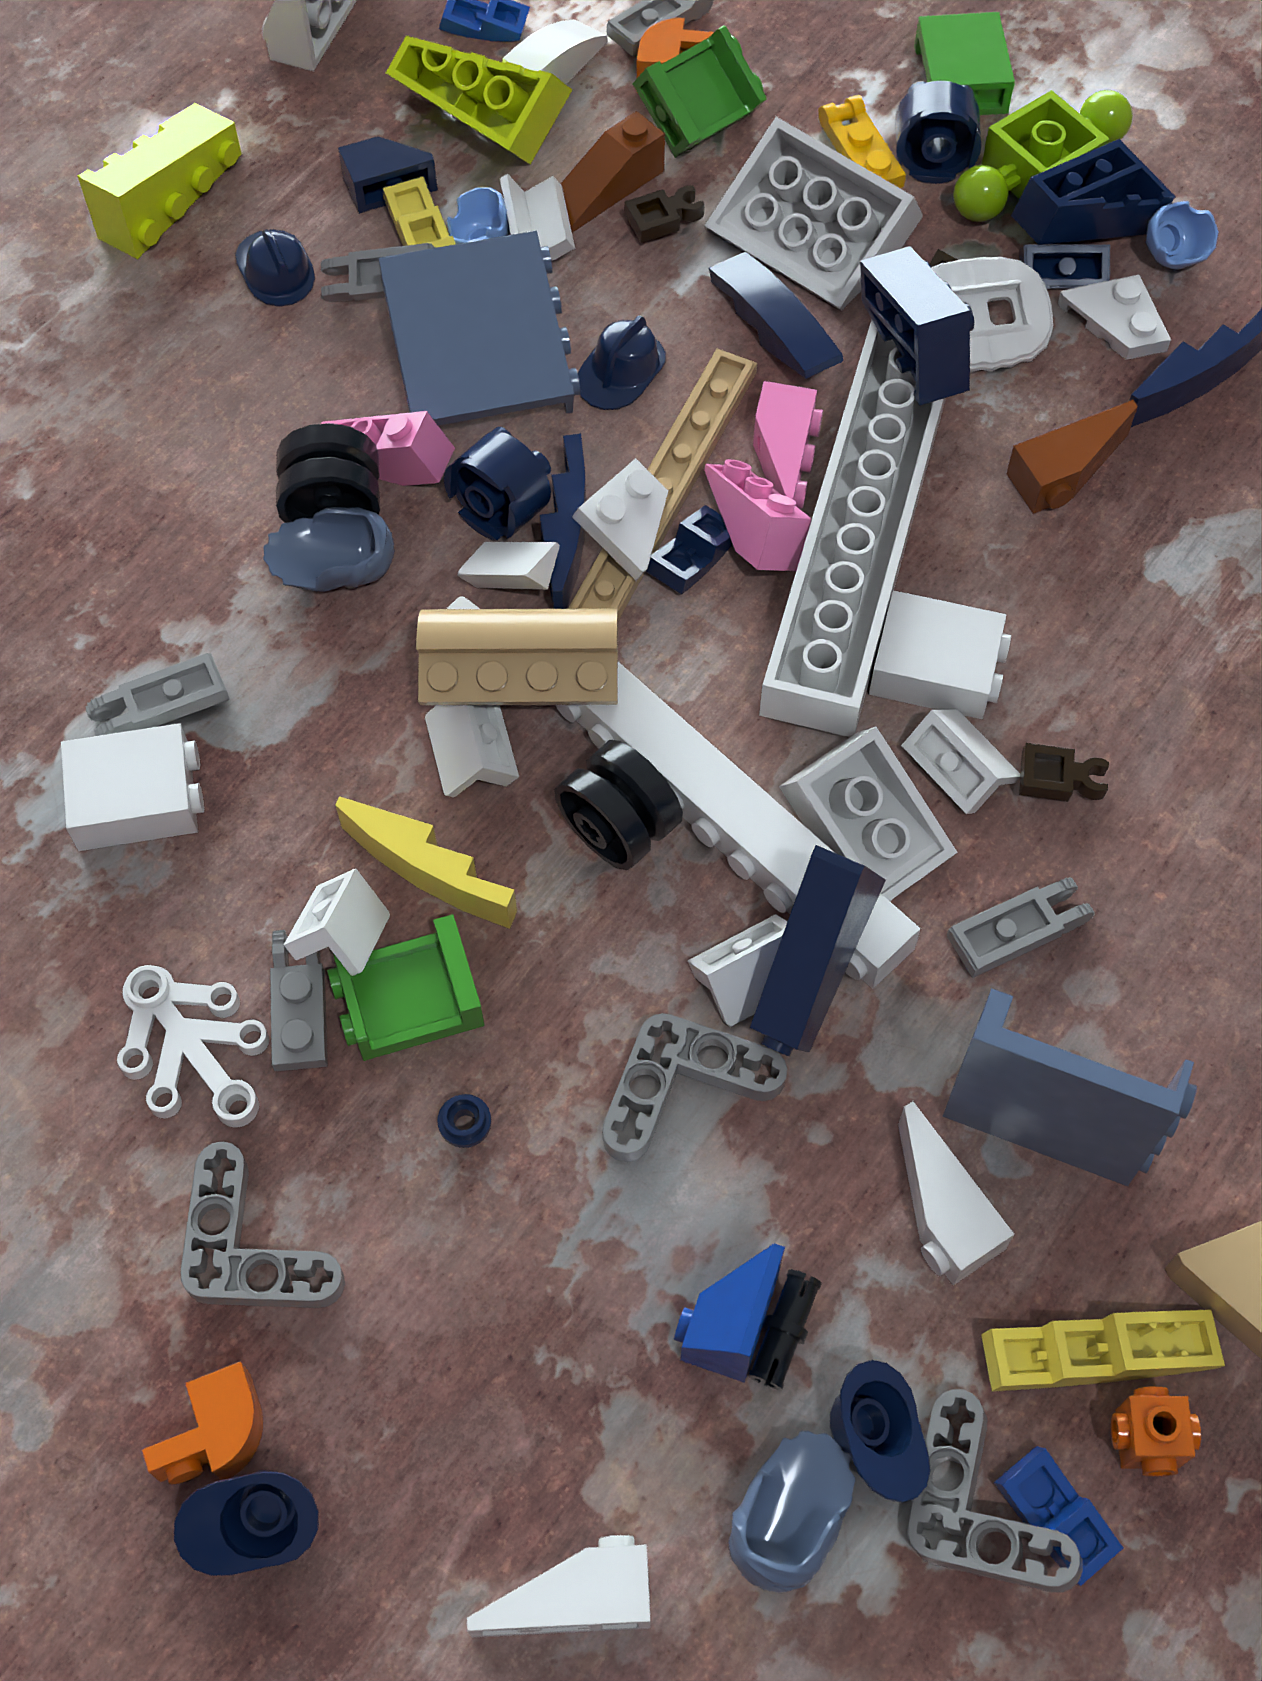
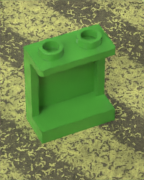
(968, 52)
(700, 91)
(409, 993)

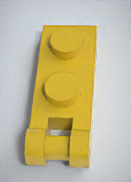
(860, 139)

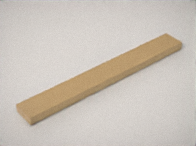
(676, 468)

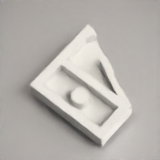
(1120, 315)
(626, 516)

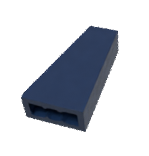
(815, 949)

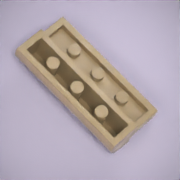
(518, 656)

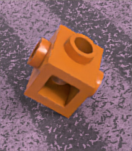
(1142, 1445)

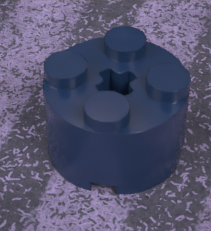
(938, 130)
(499, 484)

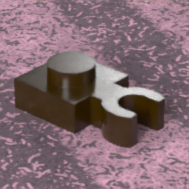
(660, 215)
(1053, 774)

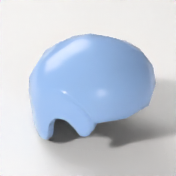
(479, 216)
(1181, 235)

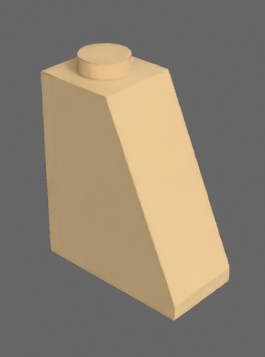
(1227, 1280)

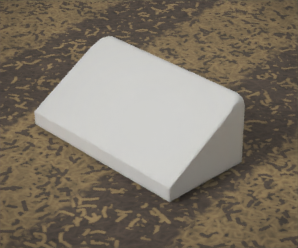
(511, 565)

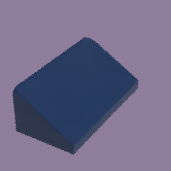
(1068, 265)

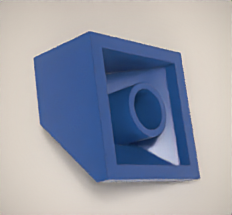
(730, 1317)

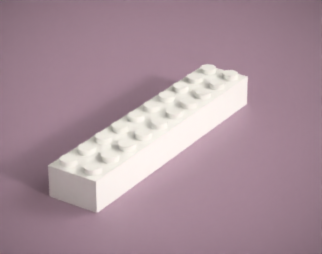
(852, 548)

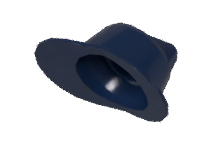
(275, 267)
(621, 365)
(881, 1431)
(246, 1523)

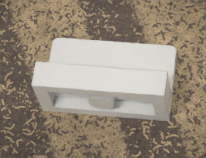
(541, 210)
(470, 746)
(959, 758)
(342, 917)
(740, 968)

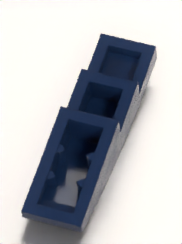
(778, 315)
(1194, 372)
(561, 527)

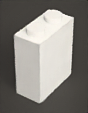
(940, 655)
(130, 787)

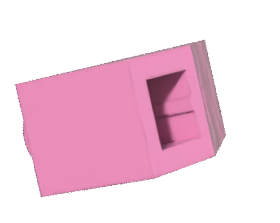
(782, 435)
(408, 446)
(759, 520)

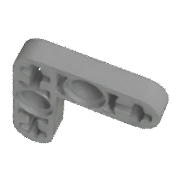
(683, 1060)
(238, 1263)
(956, 1505)

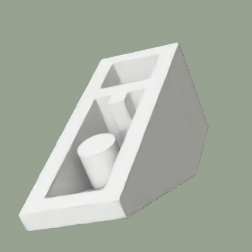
(950, 1210)
(587, 1592)

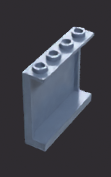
(478, 328)
(1064, 1101)

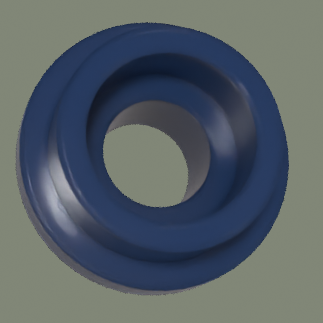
(464, 1106)

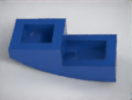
(491, 22)
(1047, 1500)

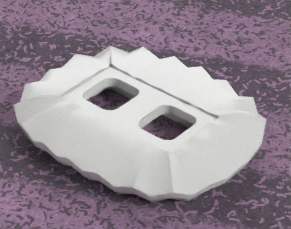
(1007, 279)

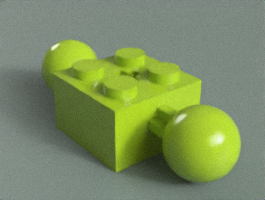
(1035, 141)

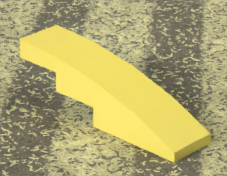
(415, 214)
(413, 853)
(1102, 1349)

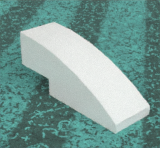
(558, 49)

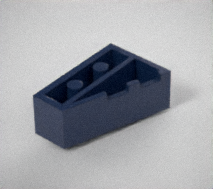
(1091, 198)
(922, 319)

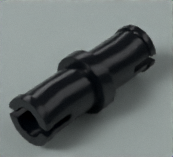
(785, 1329)

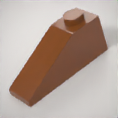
(614, 168)
(1059, 463)

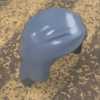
(331, 550)
(792, 1513)

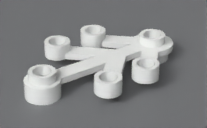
(186, 1038)

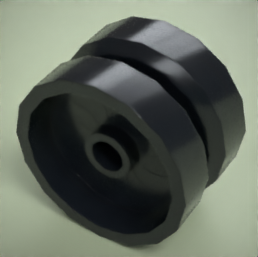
(326, 469)
(619, 804)

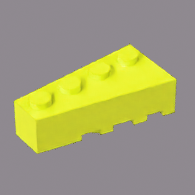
(490, 96)
(159, 178)

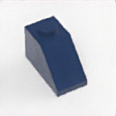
(382, 163)

